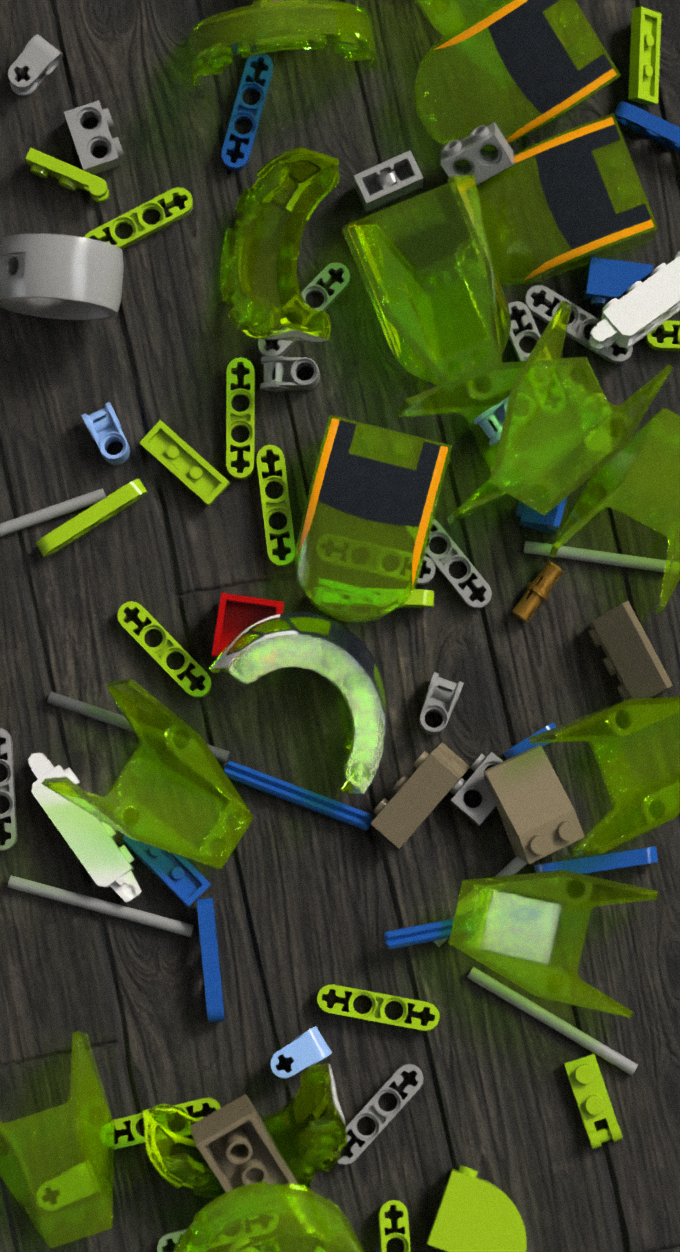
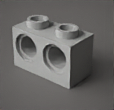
(88, 139)
(481, 162)
(478, 783)

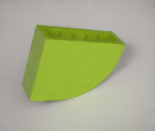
(476, 1217)

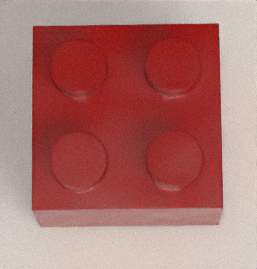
(238, 613)

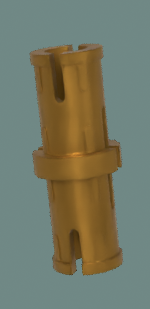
(537, 591)

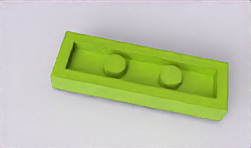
(644, 56)
(184, 463)

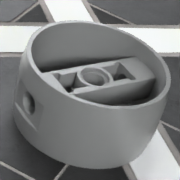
(60, 276)

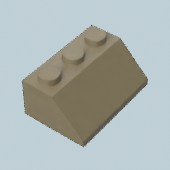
(629, 653)

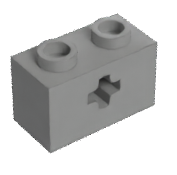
(388, 180)

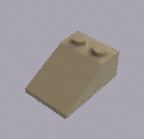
(533, 805)
(240, 1147)

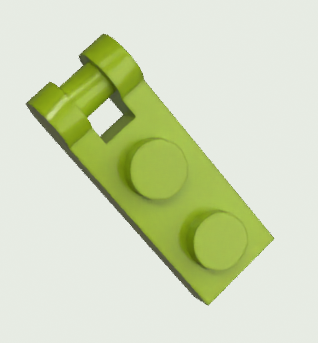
(68, 175)
(592, 1099)

